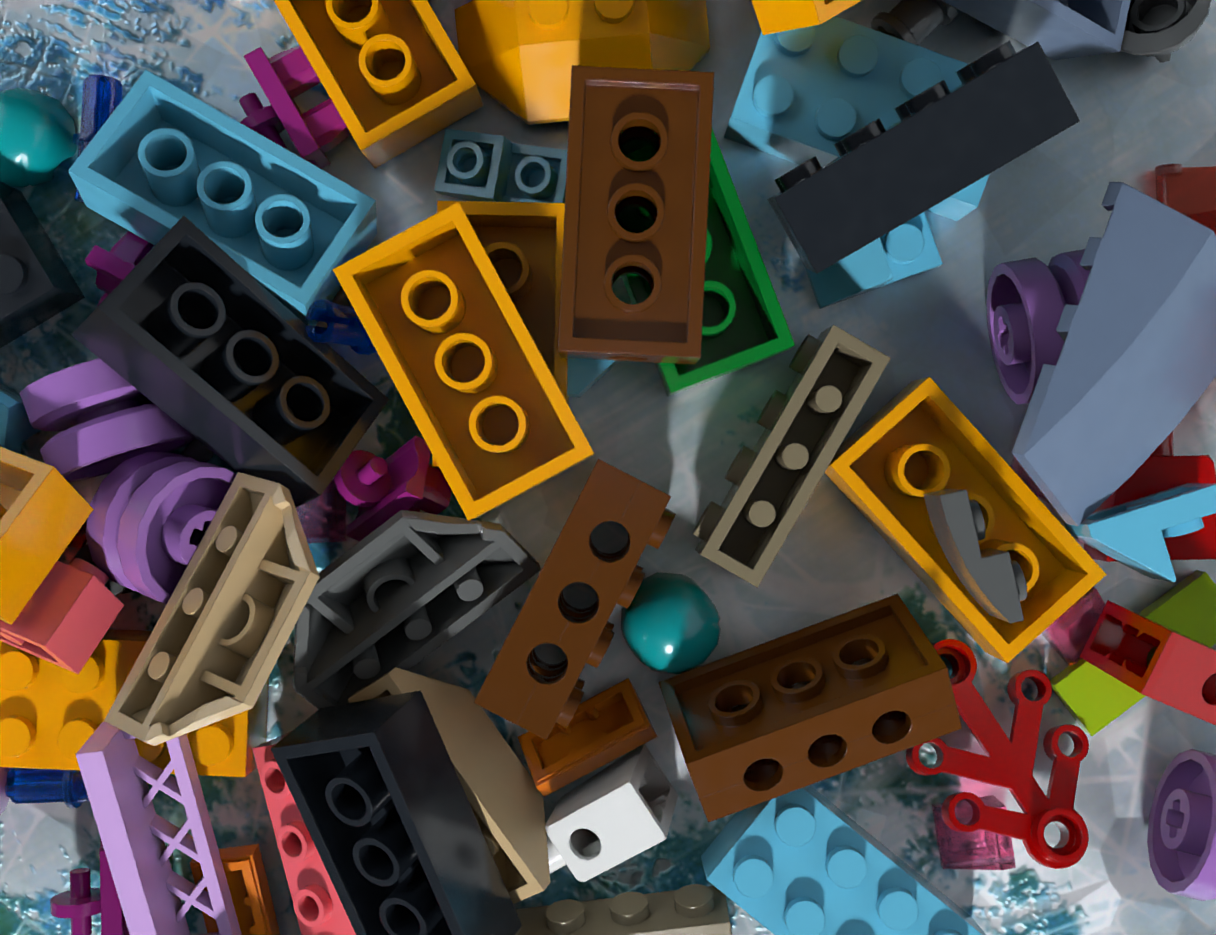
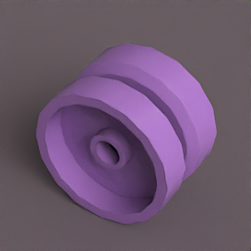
(1023, 316)
(101, 419)
(153, 519)
(1184, 827)

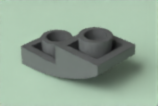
(985, 573)

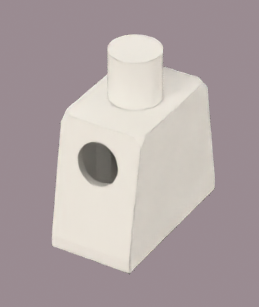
(611, 816)

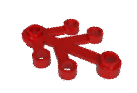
(1011, 765)

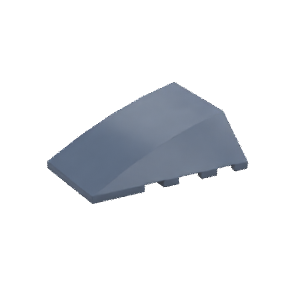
(1130, 354)

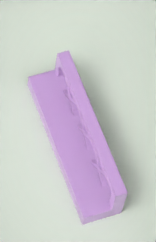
(136, 834)

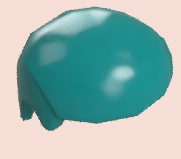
(33, 137)
(670, 623)

